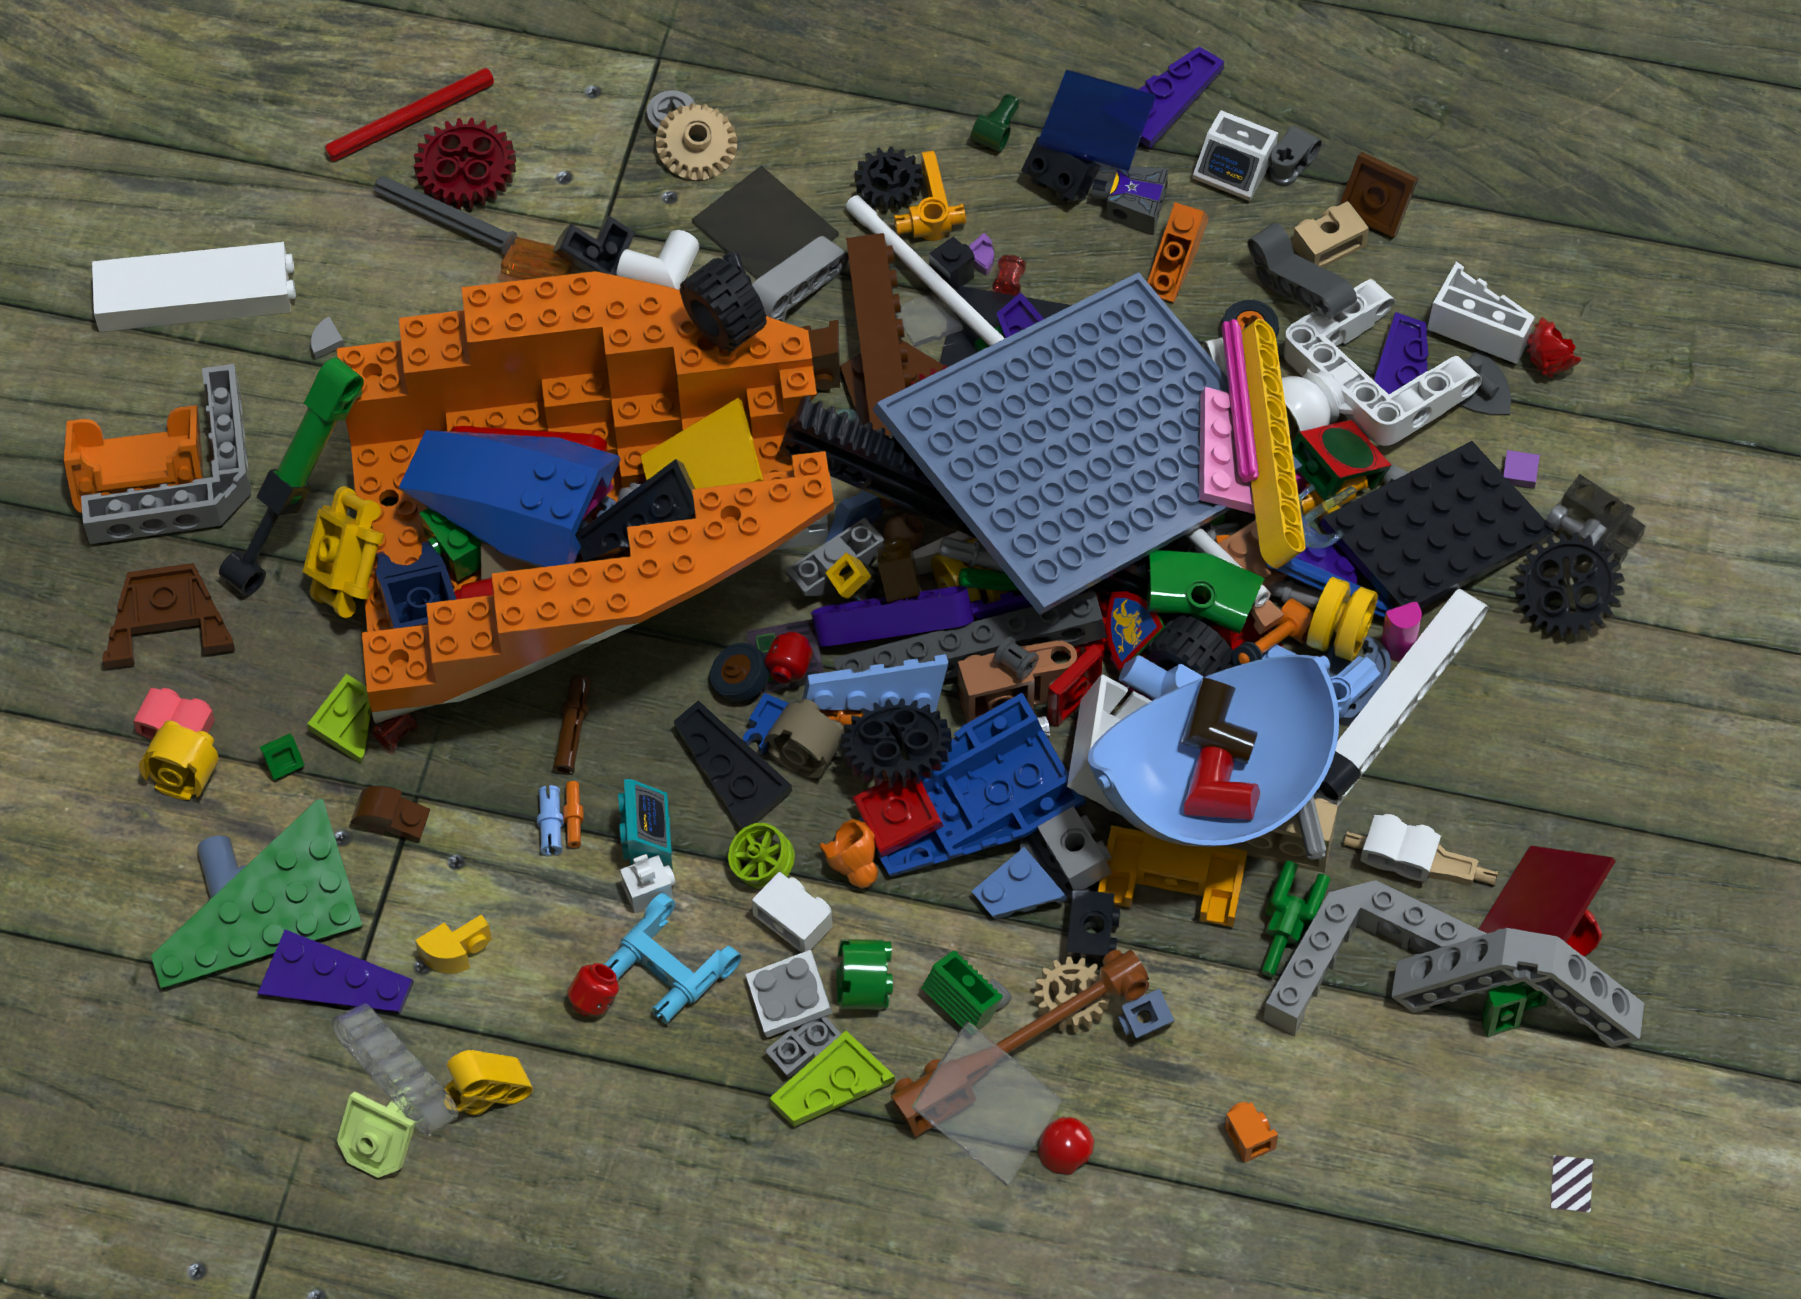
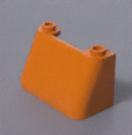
(132, 461)

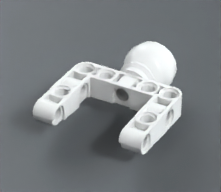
(1337, 385)

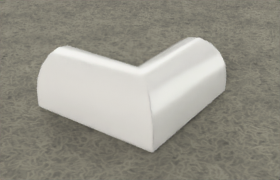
(667, 269)

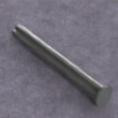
(445, 214)

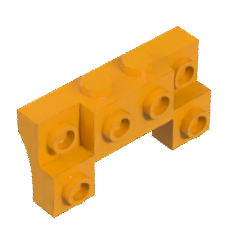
(1156, 863)

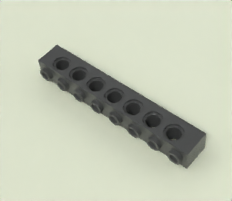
(1071, 621)

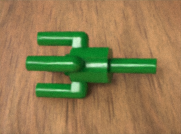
(1290, 914)

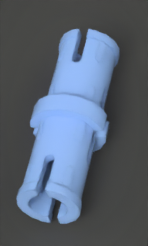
(550, 820)

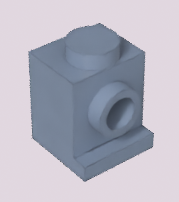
(1152, 1003)

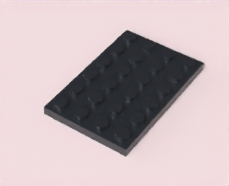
(1437, 528)

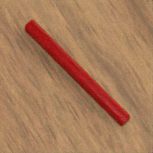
(409, 114)

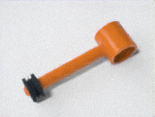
(1293, 623)

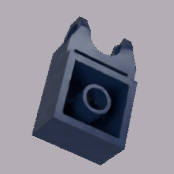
(409, 587)

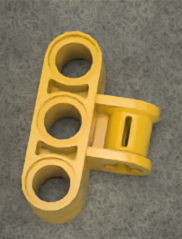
(486, 1079)

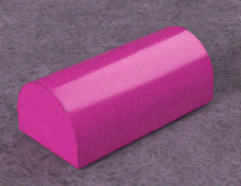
(1401, 629)

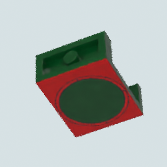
(1338, 454)

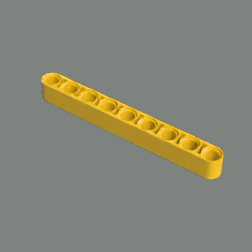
(1276, 487)

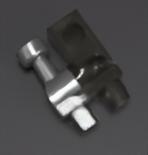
(1603, 514)

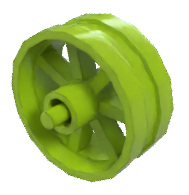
(760, 854)

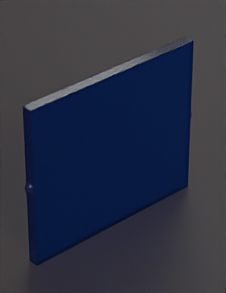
(1097, 120)

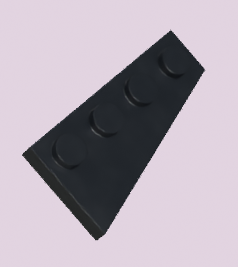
(658, 500)
(734, 769)

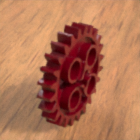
(459, 153)

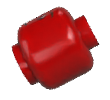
(788, 657)
(593, 989)

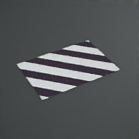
(1571, 1183)

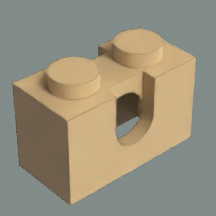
(1345, 235)

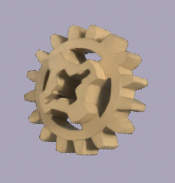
(1070, 980)

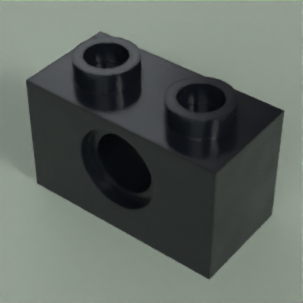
(1088, 911)

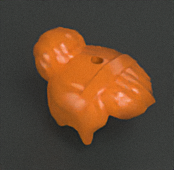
(853, 853)

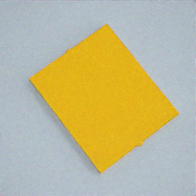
(712, 450)

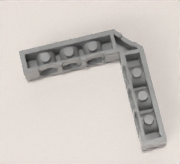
(189, 505)
(1372, 908)
(1517, 957)

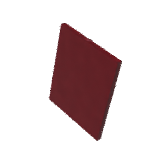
(1548, 892)

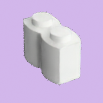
(1400, 847)

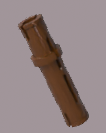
(574, 712)

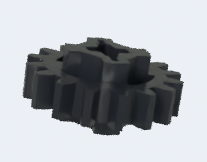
(888, 178)

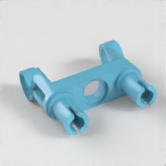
(684, 984)

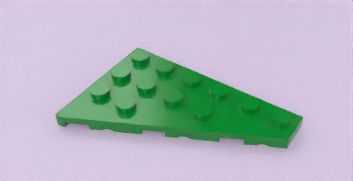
(288, 886)

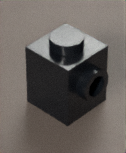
(953, 262)

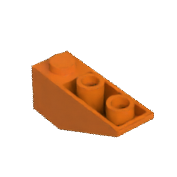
(1177, 250)

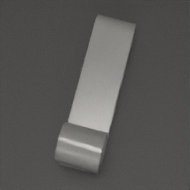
(799, 276)

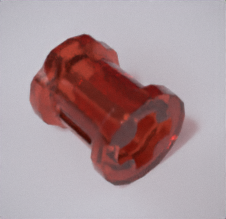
(1009, 275)
(393, 730)

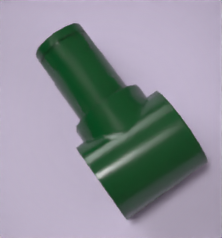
(995, 128)

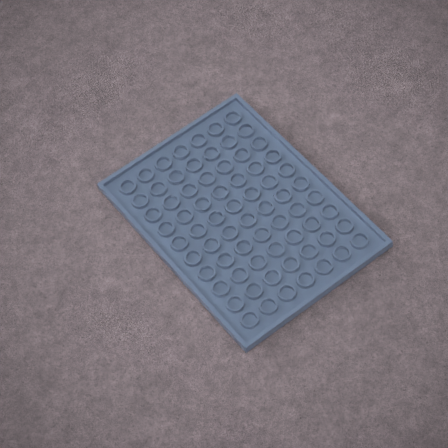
(1069, 440)

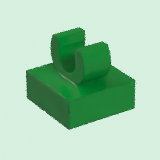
(282, 756)

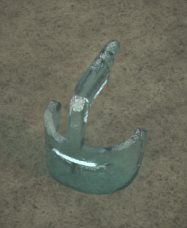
(1312, 538)

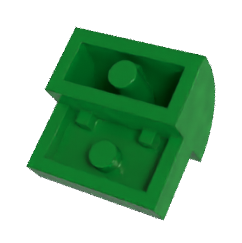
(1506, 1006)

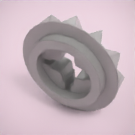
(660, 105)

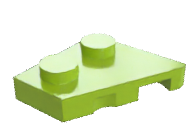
(344, 718)

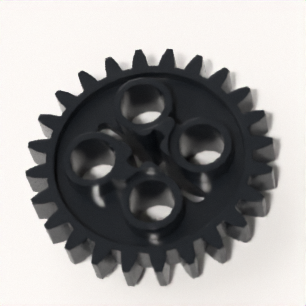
(1599, 580)
(877, 754)

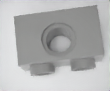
(1079, 867)

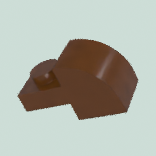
(385, 810)

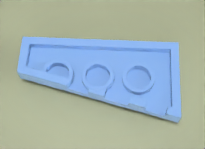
(860, 690)

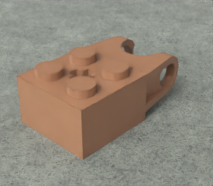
(988, 684)

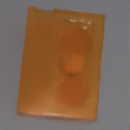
(533, 260)

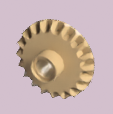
(692, 158)

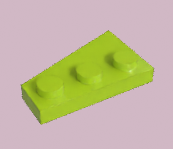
(830, 1080)

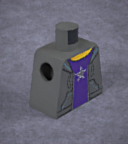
(1134, 196)

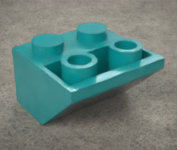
(644, 822)

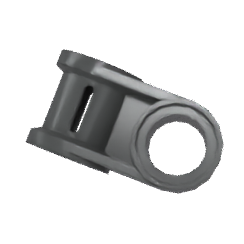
(1293, 155)

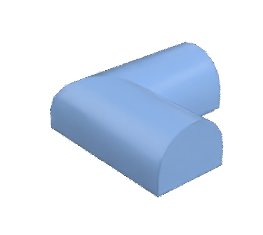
(1153, 680)

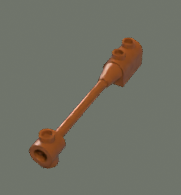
(1119, 977)

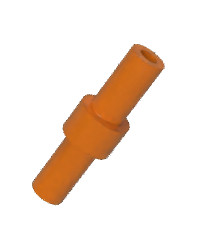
(573, 814)

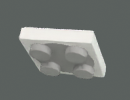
(788, 993)

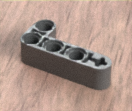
(1297, 277)

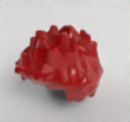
(1550, 350)

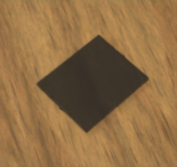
(762, 222)

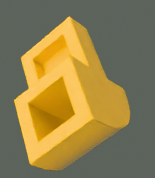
(448, 950)

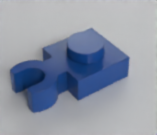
(763, 719)

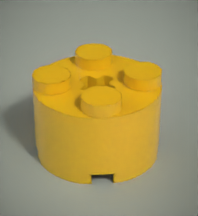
(179, 760)

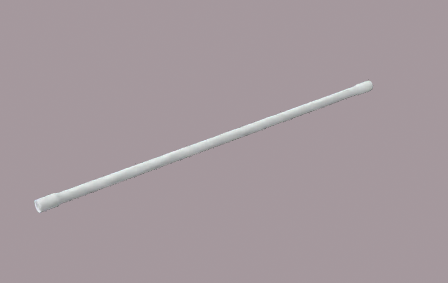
(868, 218)

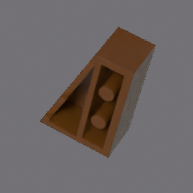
(825, 355)

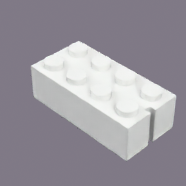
(1092, 723)

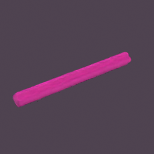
(1240, 400)

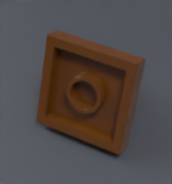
(1379, 193)

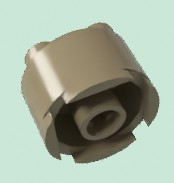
(804, 738)

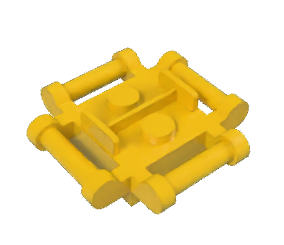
(343, 551)

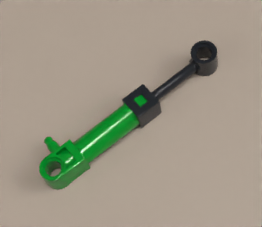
(287, 486)

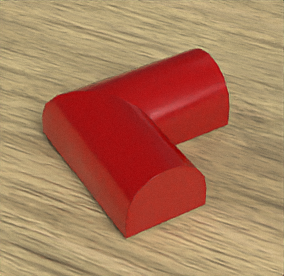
(1213, 793)

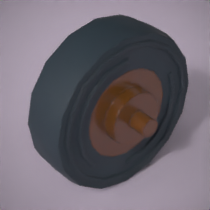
(739, 672)

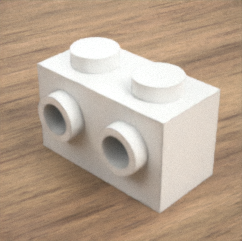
(792, 912)

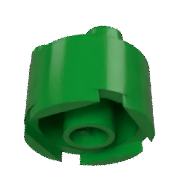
(863, 974)

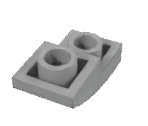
(798, 1048)

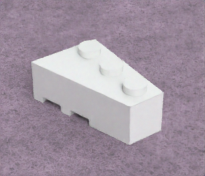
(1480, 317)

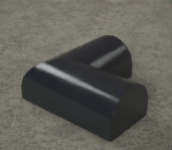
(591, 253)

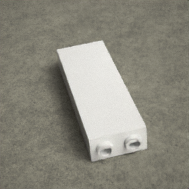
(192, 286)

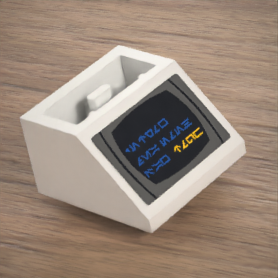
(1235, 155)

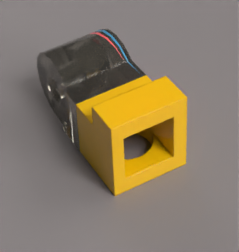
(859, 583)

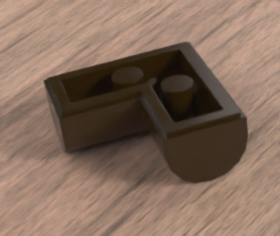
(1208, 725)

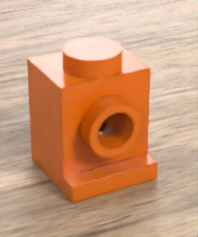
(1250, 1131)

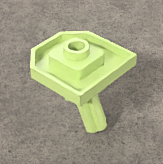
(374, 1135)

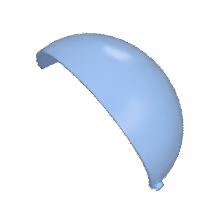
(1150, 771)

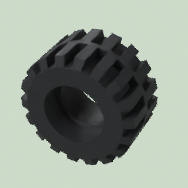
(723, 304)
(1190, 644)

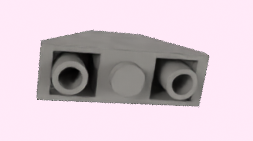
(809, 572)

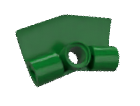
(1223, 585)

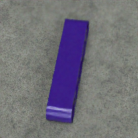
(883, 619)

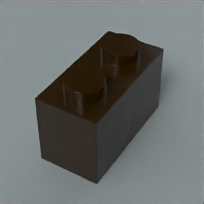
(898, 569)

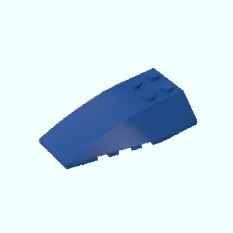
(510, 489)
(992, 789)

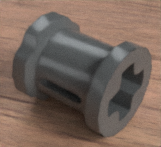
(1016, 658)

